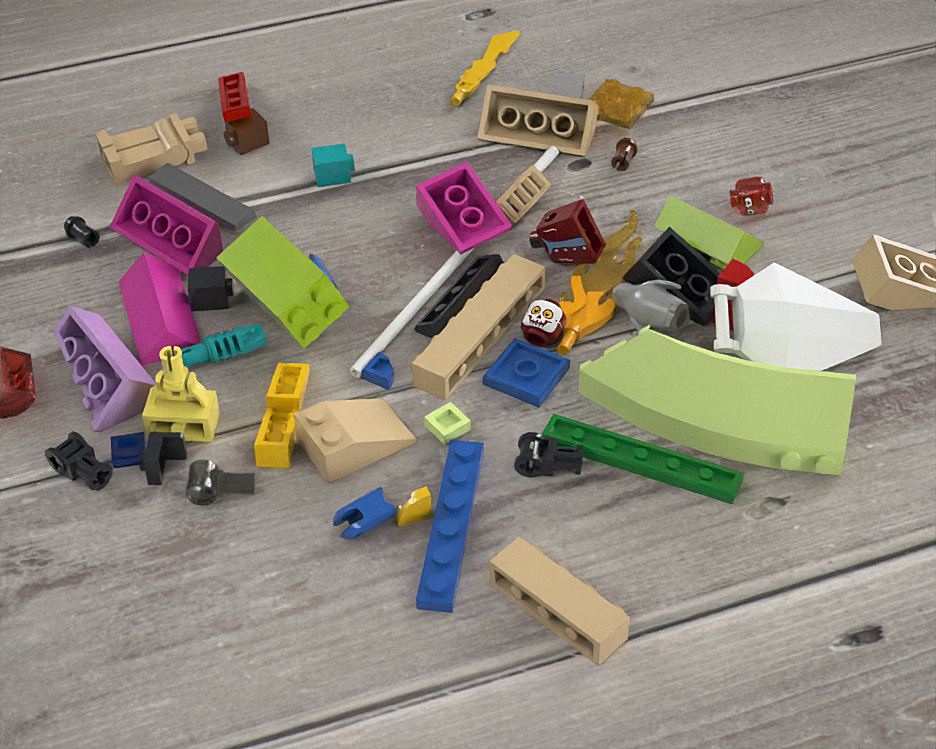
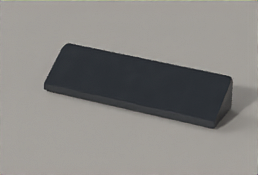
(456, 296)

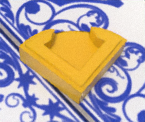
(415, 509)

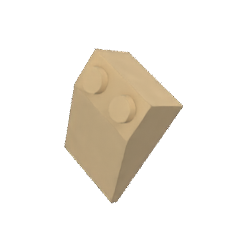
(896, 275)
(349, 435)

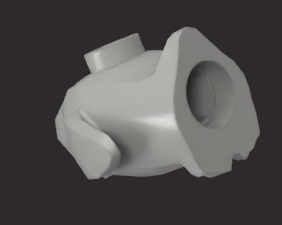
(652, 305)

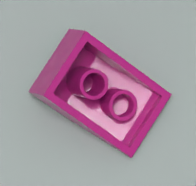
(461, 208)

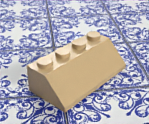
(538, 120)

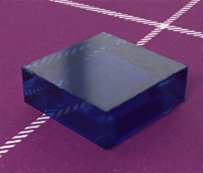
(127, 449)

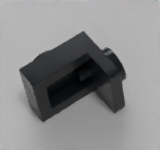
(159, 449)

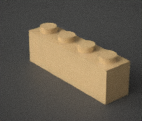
(559, 600)

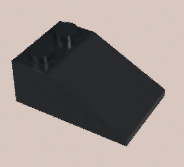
(676, 261)

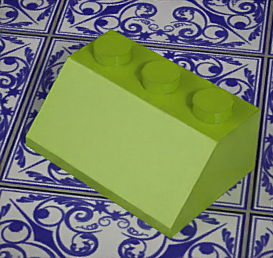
(707, 233)

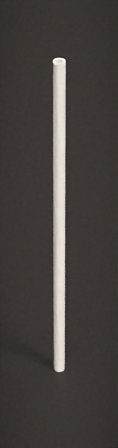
(428, 290)

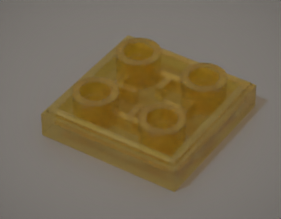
(621, 103)

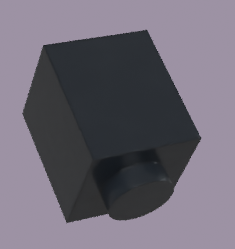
(209, 288)

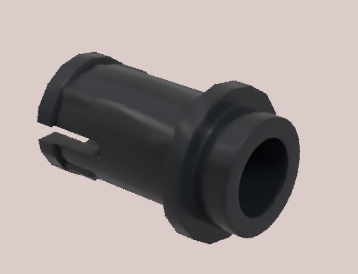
(76, 227)

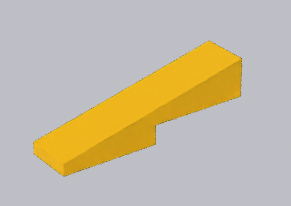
(277, 431)

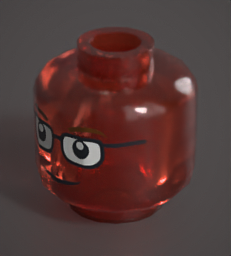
(752, 196)

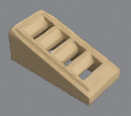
(533, 183)

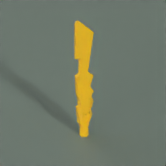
(481, 68)

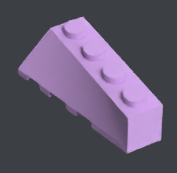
(103, 367)

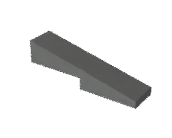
(202, 197)

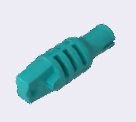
(221, 346)

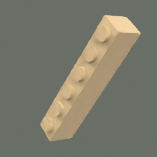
(478, 327)

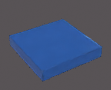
(526, 372)

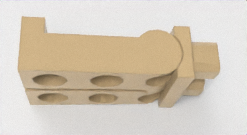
(150, 148)

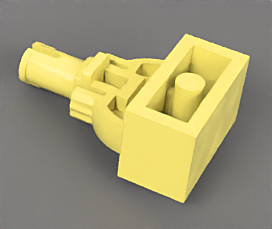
(180, 401)

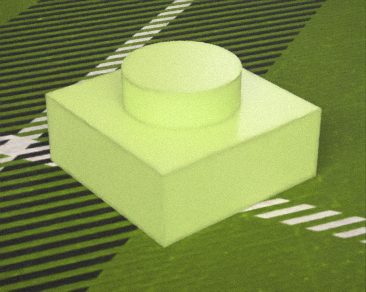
(447, 423)

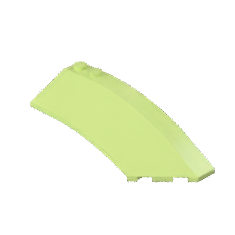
(725, 402)

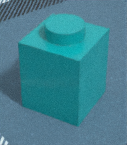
(332, 165)

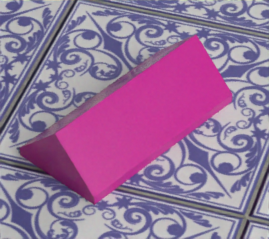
(167, 227)
(157, 308)

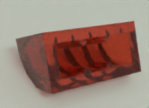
(16, 382)

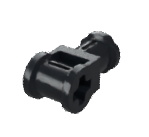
(546, 456)
(77, 459)

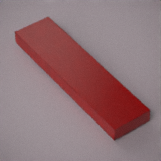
(234, 97)

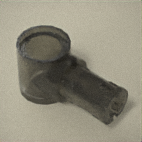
(208, 482)

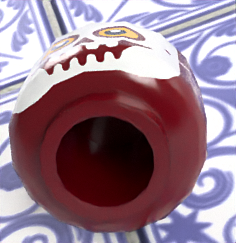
(543, 322)

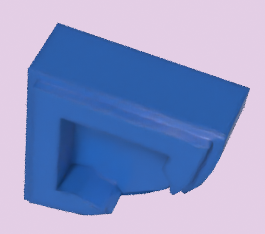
(379, 371)

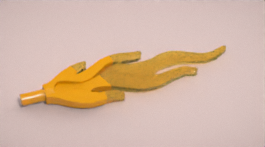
(588, 292)

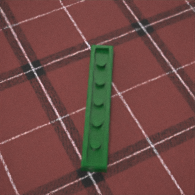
(647, 459)

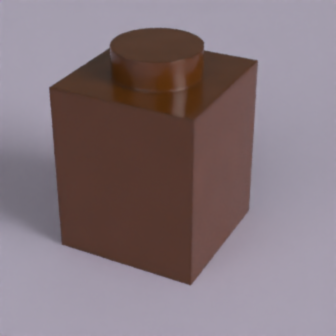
(247, 133)

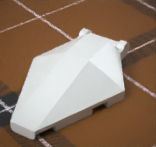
(792, 322)

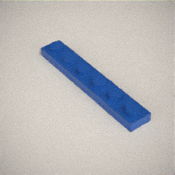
(450, 527)

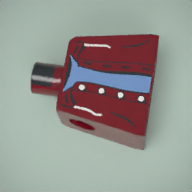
(569, 235)

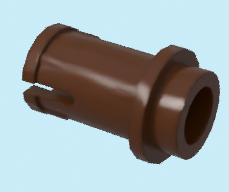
(625, 150)

